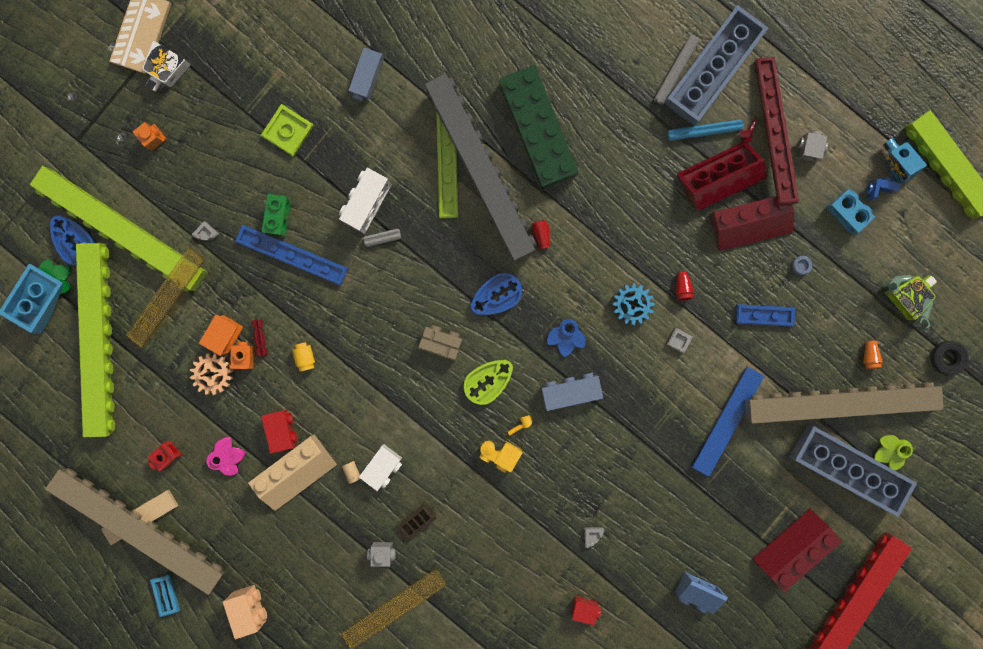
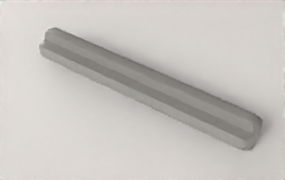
(676, 69)

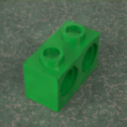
(276, 215)

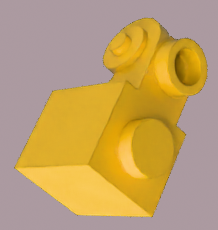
(504, 458)

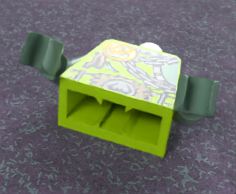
(912, 297)

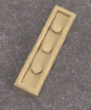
(150, 511)

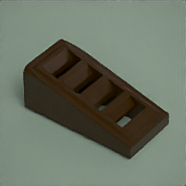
(428, 512)

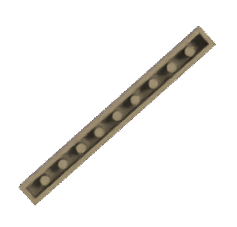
(843, 404)
(135, 531)

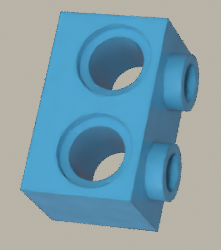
(846, 216)

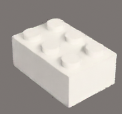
(365, 200)

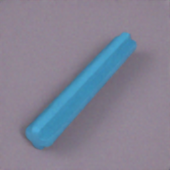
(704, 130)

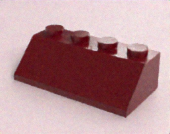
(722, 175)
(751, 223)
(797, 550)

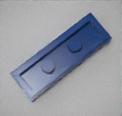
(765, 315)

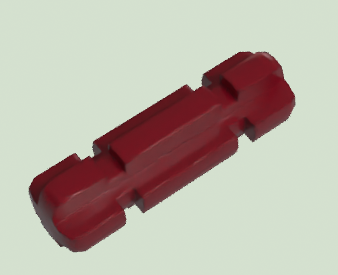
(259, 337)

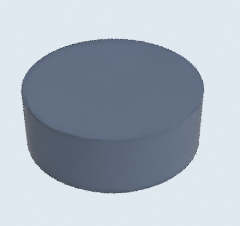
(802, 265)

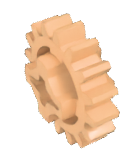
(212, 381)

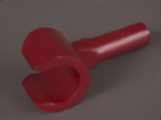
(747, 135)

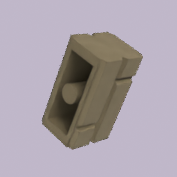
(440, 343)

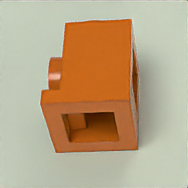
(149, 136)
(248, 356)

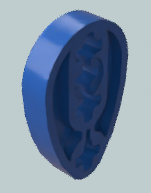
(62, 237)
(504, 303)

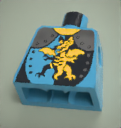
(902, 161)

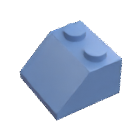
(700, 593)

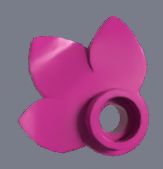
(228, 457)

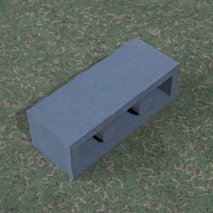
(571, 391)

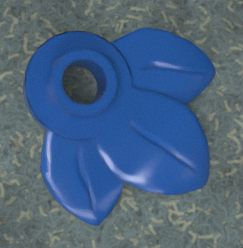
(566, 340)

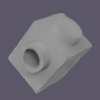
(812, 146)
(381, 554)

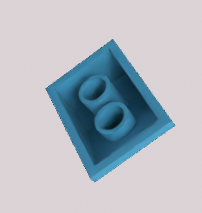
(32, 300)

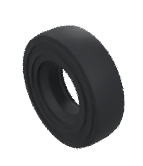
(961, 358)

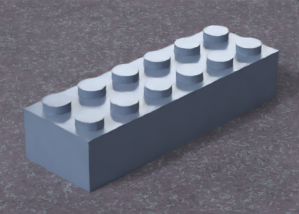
(716, 65)
(852, 470)

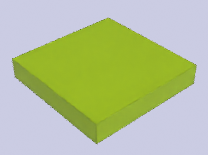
(287, 130)

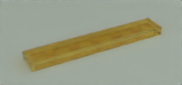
(166, 296)
(393, 608)

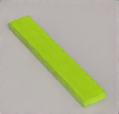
(446, 173)

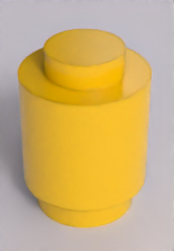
(303, 356)

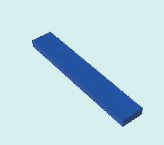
(291, 255)
(727, 421)

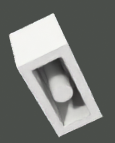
(380, 468)

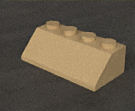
(292, 473)

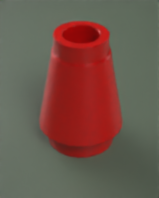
(541, 233)
(684, 288)

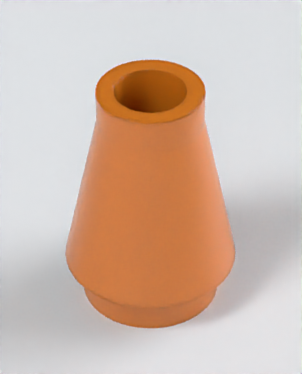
(872, 356)

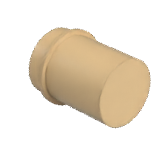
(351, 472)

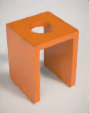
(221, 335)

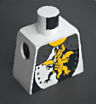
(163, 66)

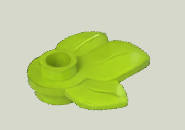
(891, 452)

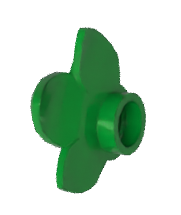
(59, 272)

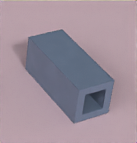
(366, 75)

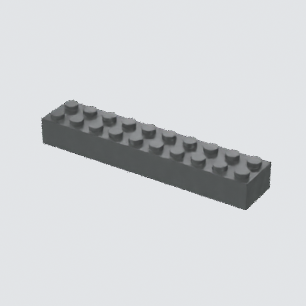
(479, 167)

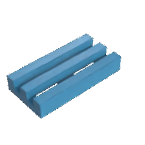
(172, 594)

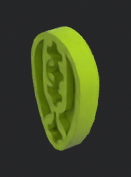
(492, 391)

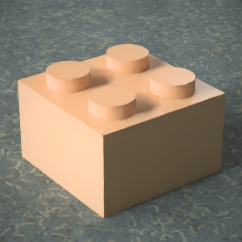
(245, 611)

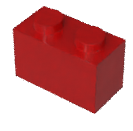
(279, 431)

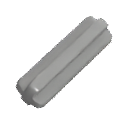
(382, 237)

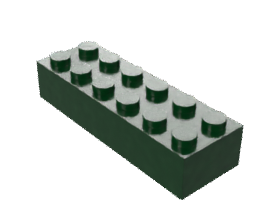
(538, 127)

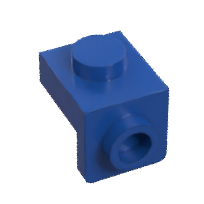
(884, 185)

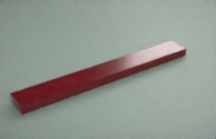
(776, 131)

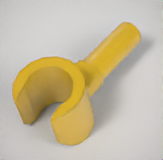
(525, 423)

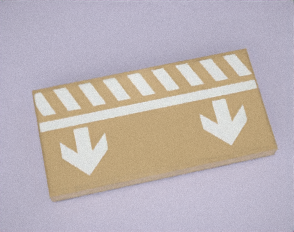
(140, 27)

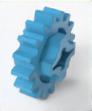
(638, 292)

